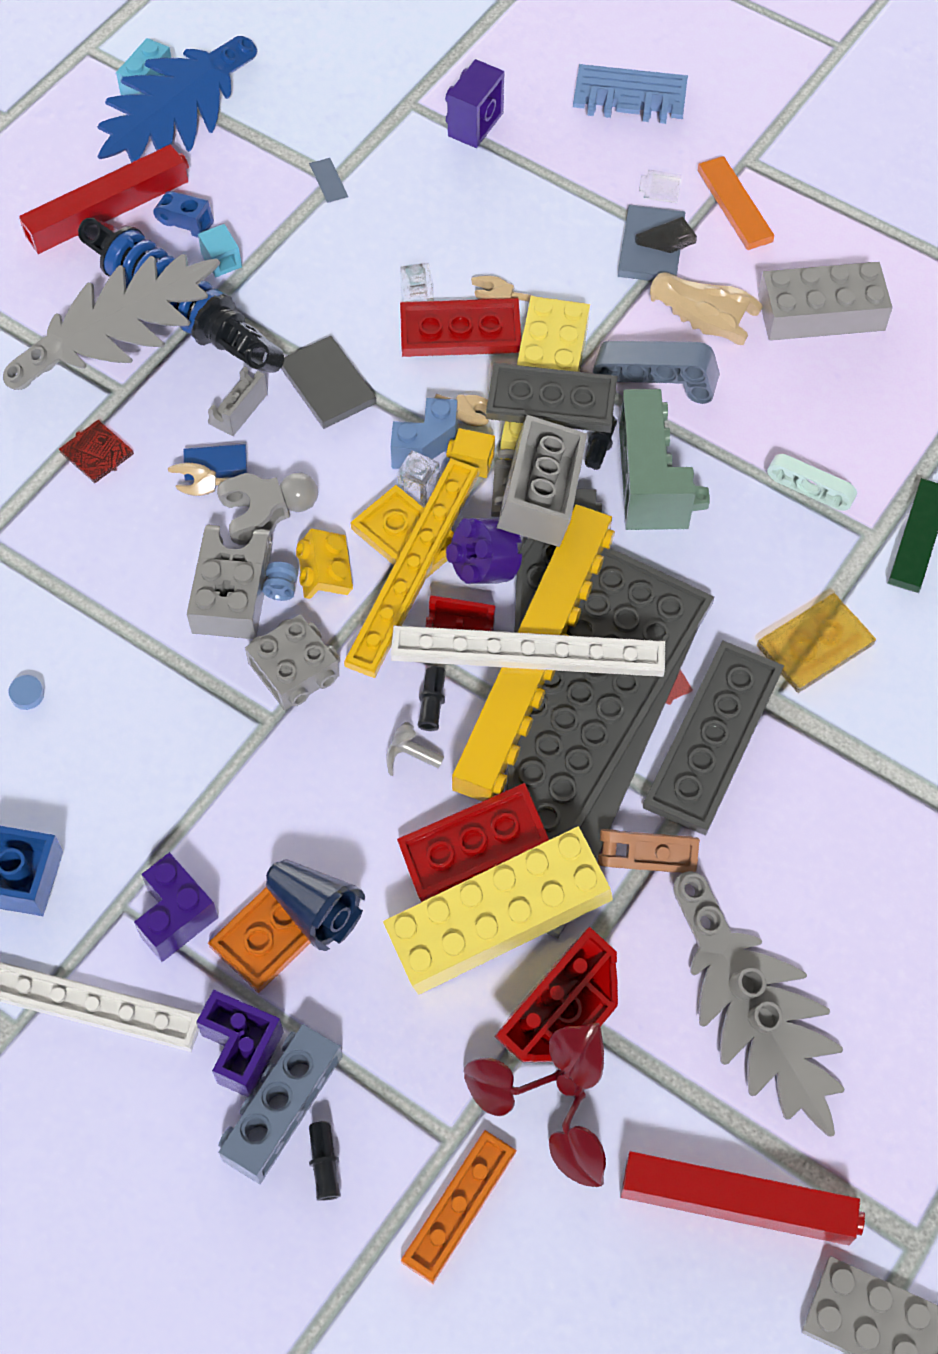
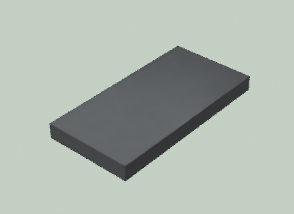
(553, 395)

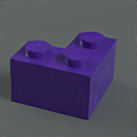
(181, 908)
(247, 1040)

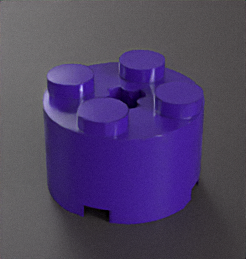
(484, 552)

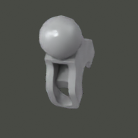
(266, 501)

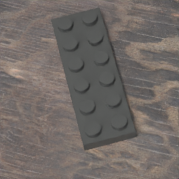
(713, 738)

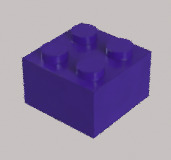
(475, 103)

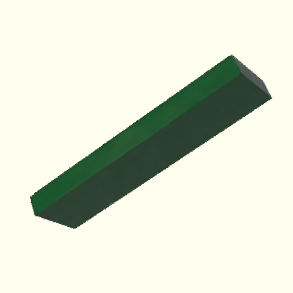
(917, 539)

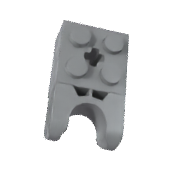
(229, 586)

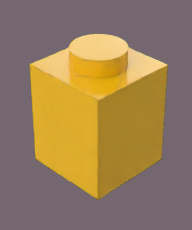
(473, 449)

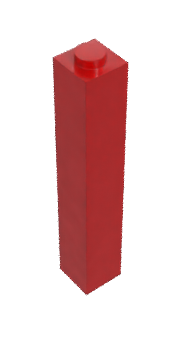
(104, 198)
(742, 1198)

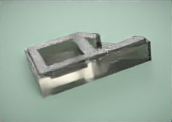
(668, 236)

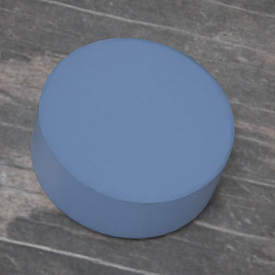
(26, 692)

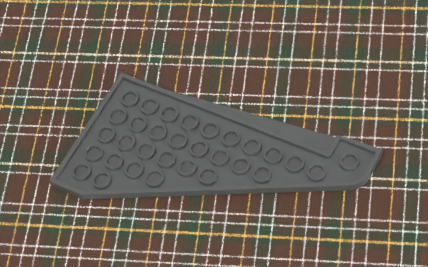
(599, 724)

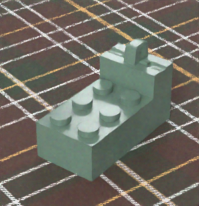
(653, 490)

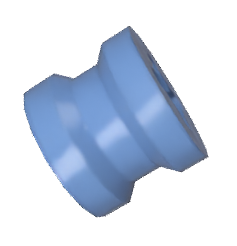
(280, 581)

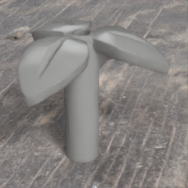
(402, 743)

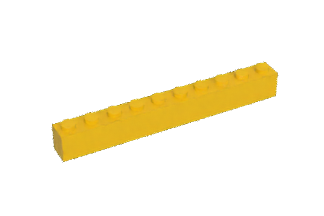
(519, 690)

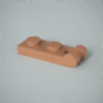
(649, 851)

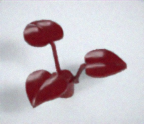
(580, 1057)

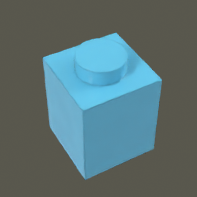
(220, 245)

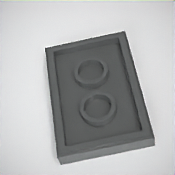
(327, 382)

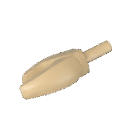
(498, 289)
(467, 409)
(204, 479)

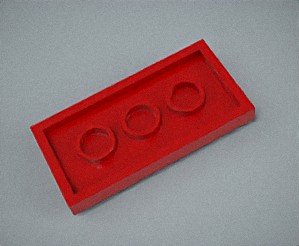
(460, 327)
(472, 841)

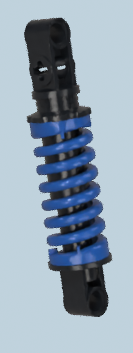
(210, 319)

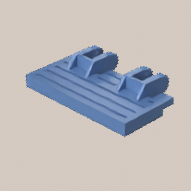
(630, 91)

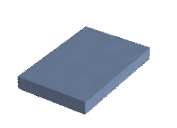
(641, 261)

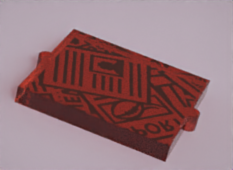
(96, 451)

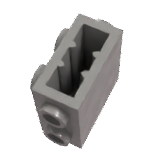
(293, 661)

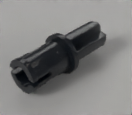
(599, 444)
(432, 698)
(324, 1161)

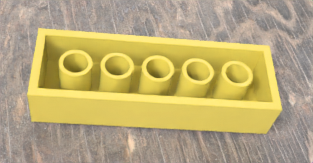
(551, 340)
(498, 910)

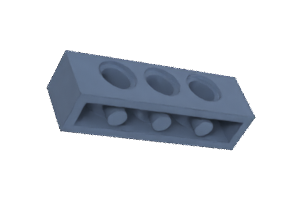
(257, 1157)

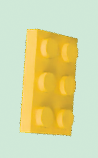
(389, 524)

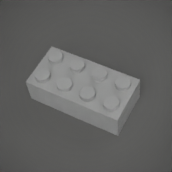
(824, 300)
(542, 481)

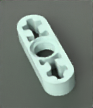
(829, 488)

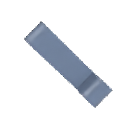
(662, 362)

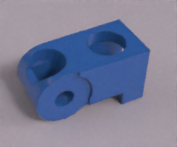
(184, 212)

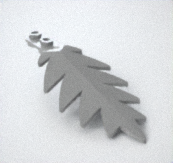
(93, 326)
(758, 1010)

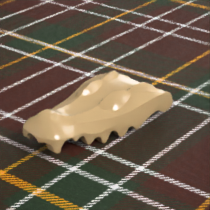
(706, 306)

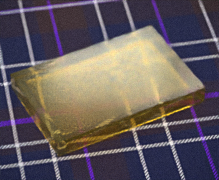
(816, 642)

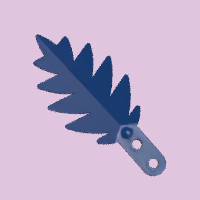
(173, 98)

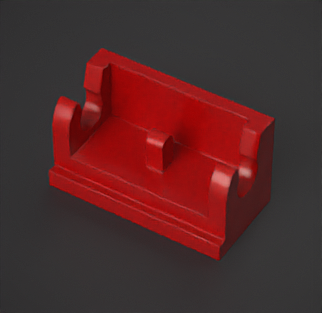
(460, 614)

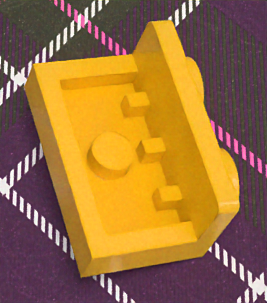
(324, 563)

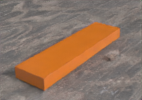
(735, 203)
(458, 1207)

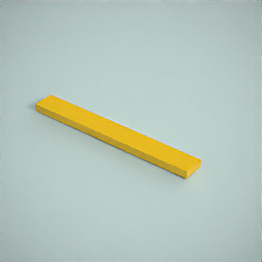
(411, 568)

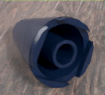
(316, 902)

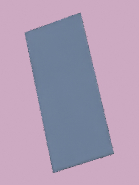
(328, 180)

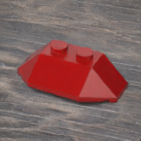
(572, 993)

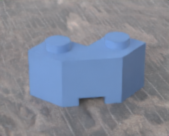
(428, 437)

